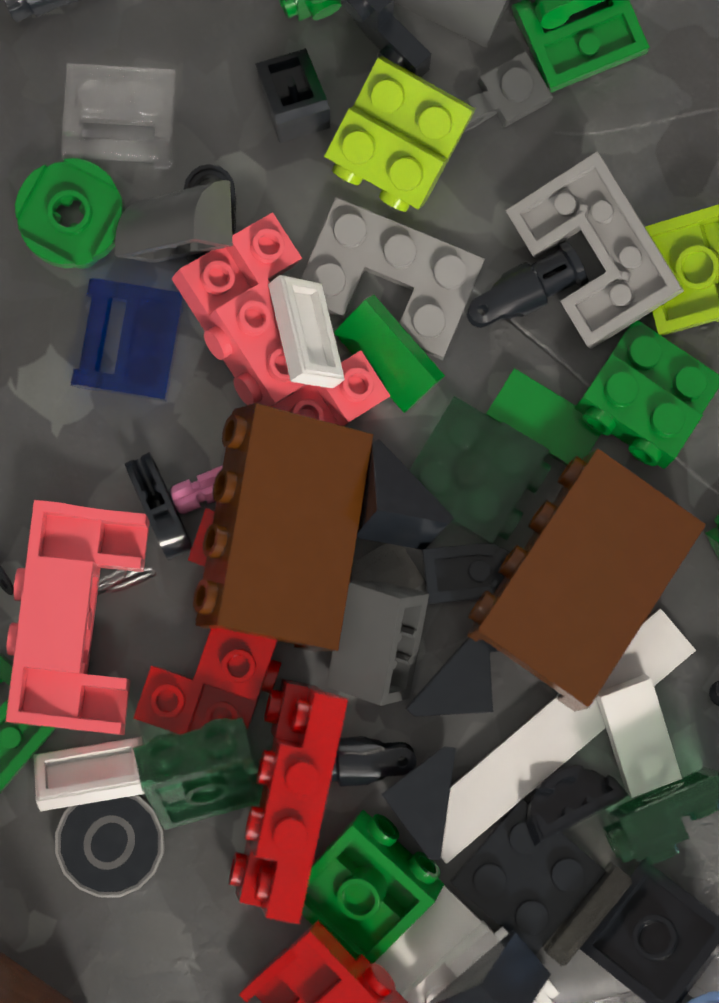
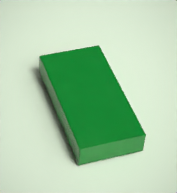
(390, 351)
(543, 417)

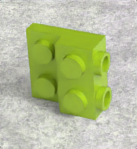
(398, 135)
(692, 253)

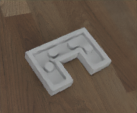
(435, 271)
(636, 271)

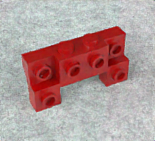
(227, 679)
(292, 802)
(321, 972)

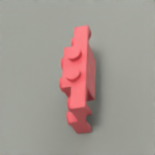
(235, 308)
(58, 616)

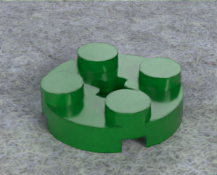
(63, 183)

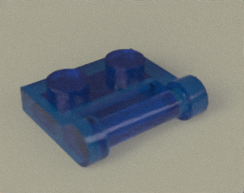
(145, 343)

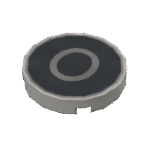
(110, 845)

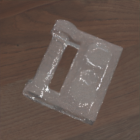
(120, 98)

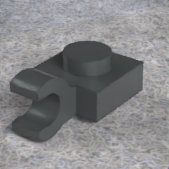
(510, 92)

